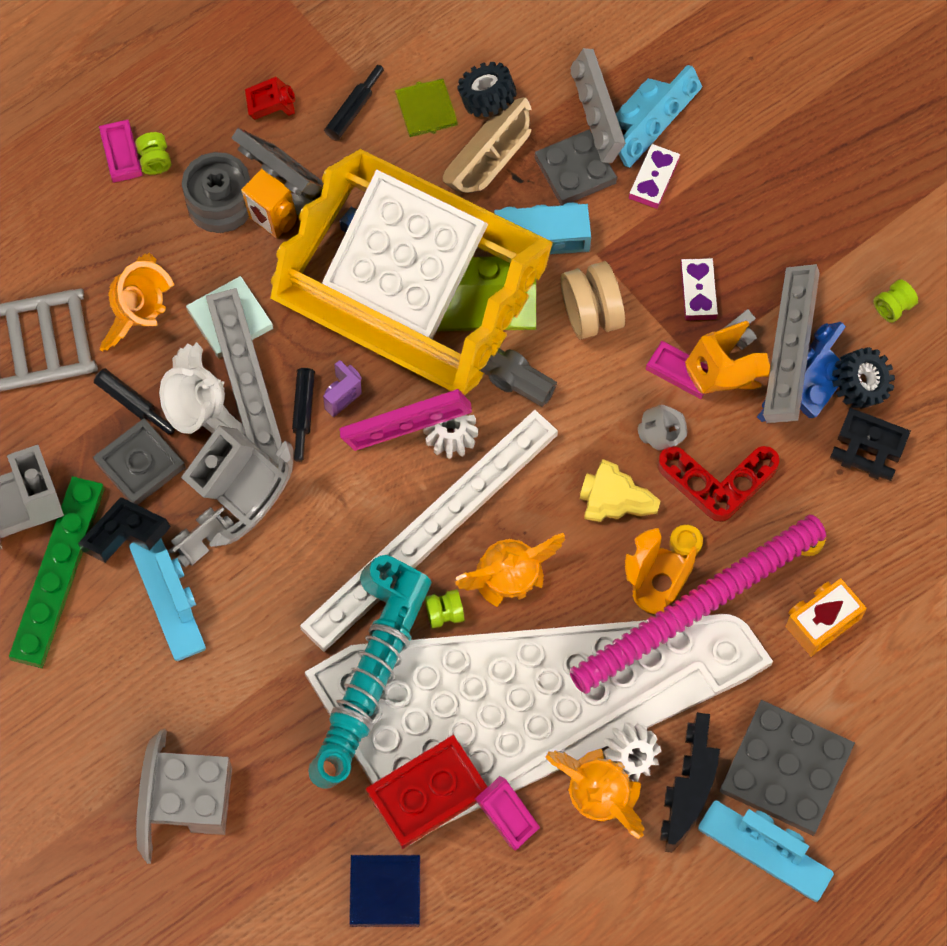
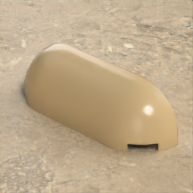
(490, 148)

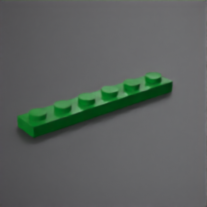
(56, 573)

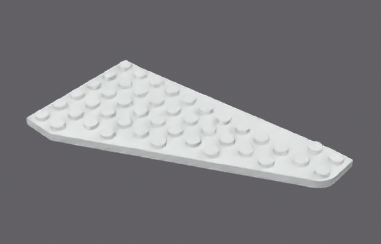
(515, 699)

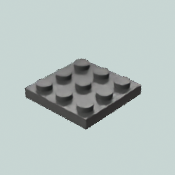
(279, 164)
(787, 767)

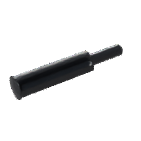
(352, 105)
(130, 399)
(302, 409)

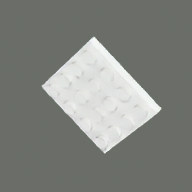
(404, 254)

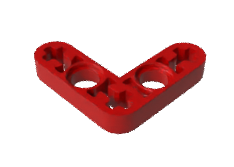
(721, 491)

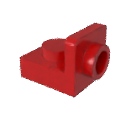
(269, 97)

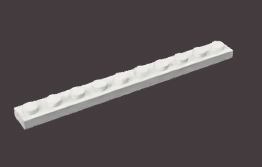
(434, 525)

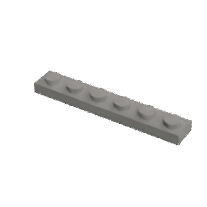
(791, 344)
(244, 371)

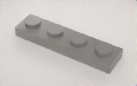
(597, 105)

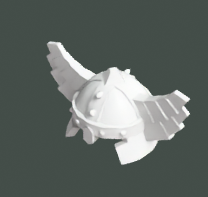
(193, 395)

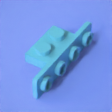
(652, 110)
(169, 599)
(767, 847)

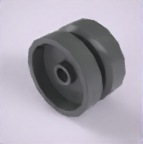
(214, 192)

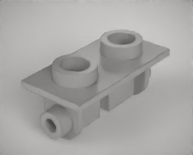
(190, 543)

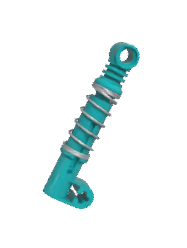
(387, 639)

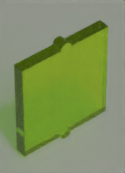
(426, 107)

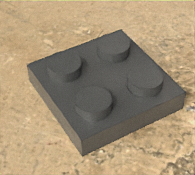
(574, 168)
(139, 462)

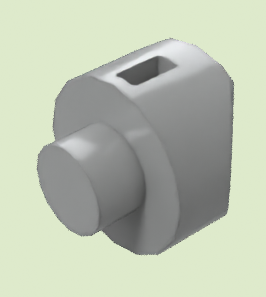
(656, 427)

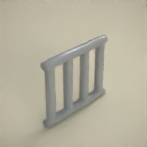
(53, 371)

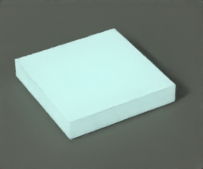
(255, 316)

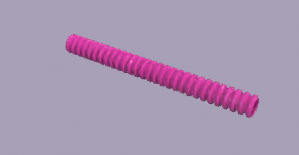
(698, 603)

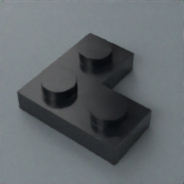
(123, 523)

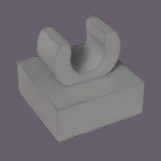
(748, 336)

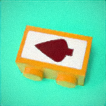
(269, 203)
(825, 616)

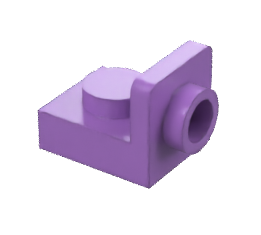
(342, 393)

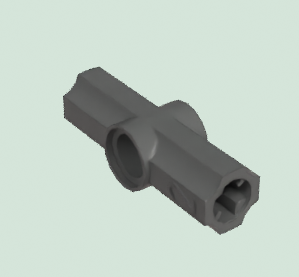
(512, 372)

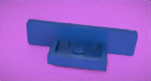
(819, 368)

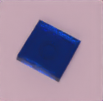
(385, 891)

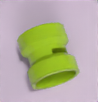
(152, 149)
(898, 298)
(444, 608)

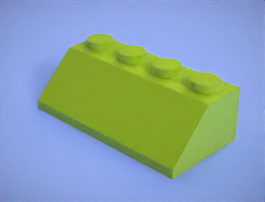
(481, 281)

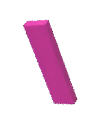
(406, 420)

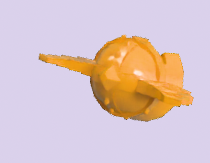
(136, 297)
(510, 569)
(600, 788)

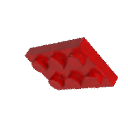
(427, 791)

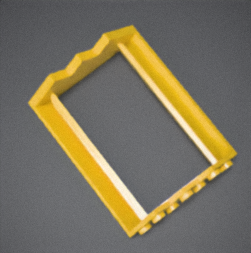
(379, 333)

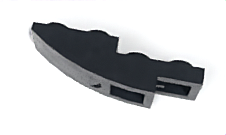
(690, 794)

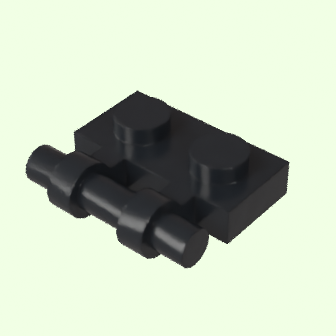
(873, 436)

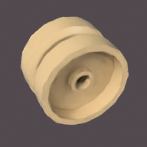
(592, 300)

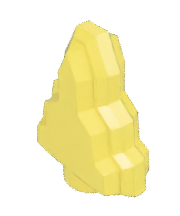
(614, 495)

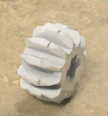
(450, 442)
(644, 750)

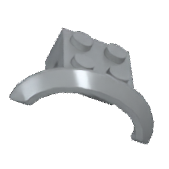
(239, 478)
(27, 493)
(181, 792)

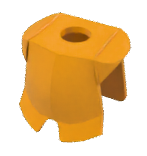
(722, 371)
(654, 561)

